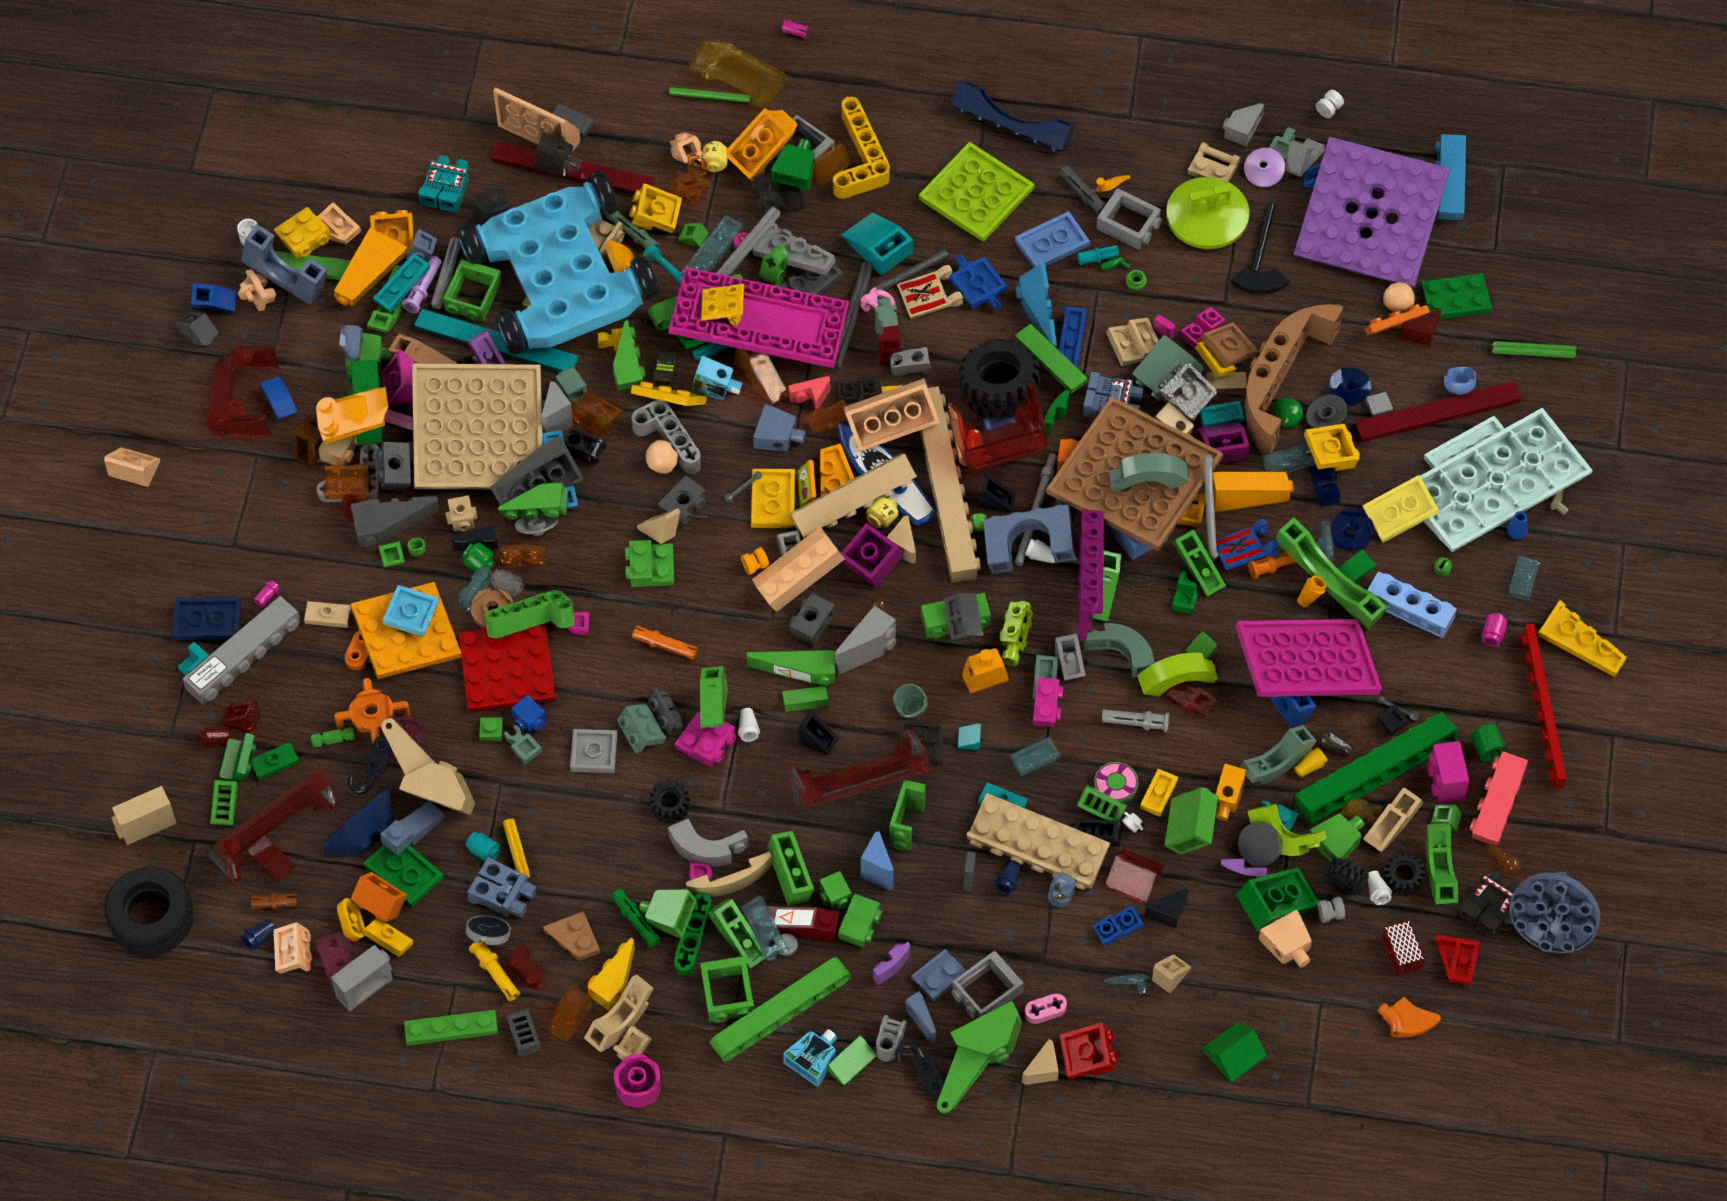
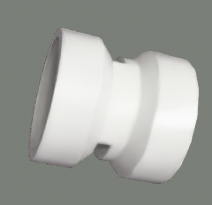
(1328, 105)
(245, 228)

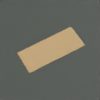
(1235, 380)

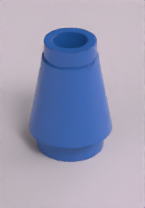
(1518, 526)

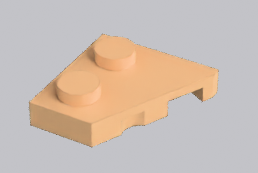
(340, 225)

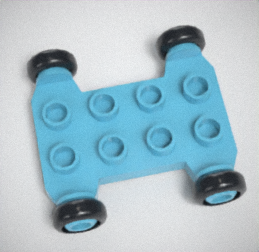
(559, 266)

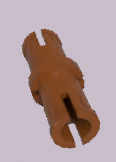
(274, 901)

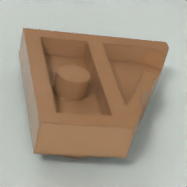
(574, 935)

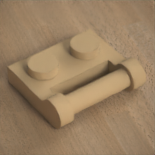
(1208, 168)

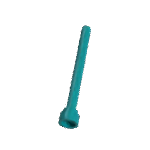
(653, 255)

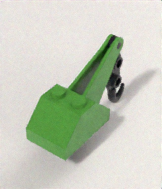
(979, 1043)

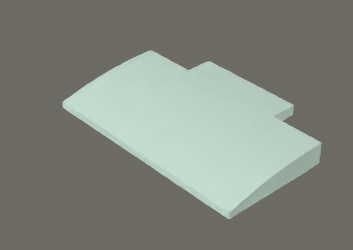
(1497, 472)

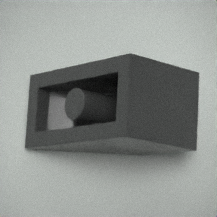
(197, 328)

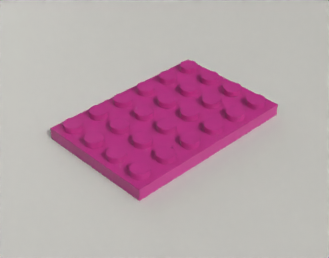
(1308, 657)

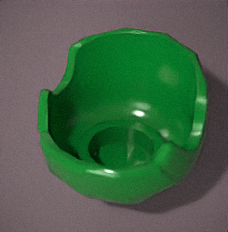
(1289, 412)

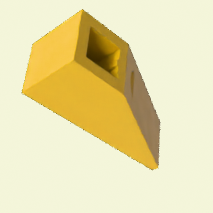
(611, 982)

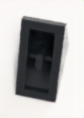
(996, 495)
(816, 734)
(1168, 908)

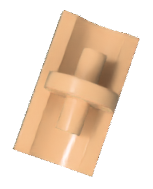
(253, 290)

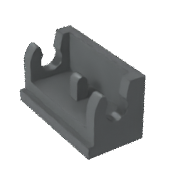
(963, 616)

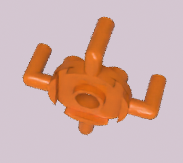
(365, 700)

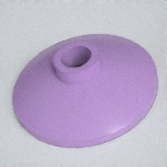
(1264, 176)

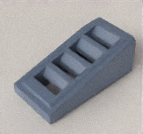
(918, 1011)

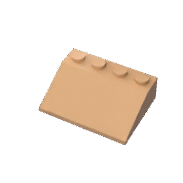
(530, 121)

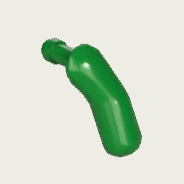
(1114, 262)

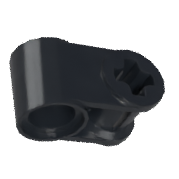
(588, 447)

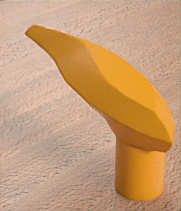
(1103, 186)

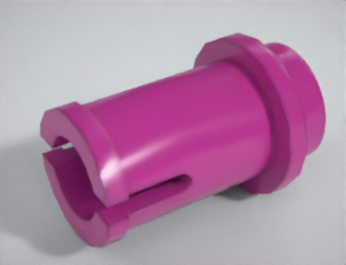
(793, 28)
(266, 593)

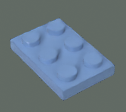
(1052, 240)

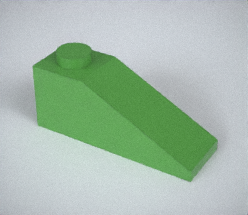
(1198, 562)
(736, 932)

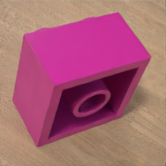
(1448, 772)

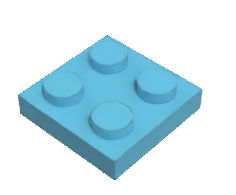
(410, 611)

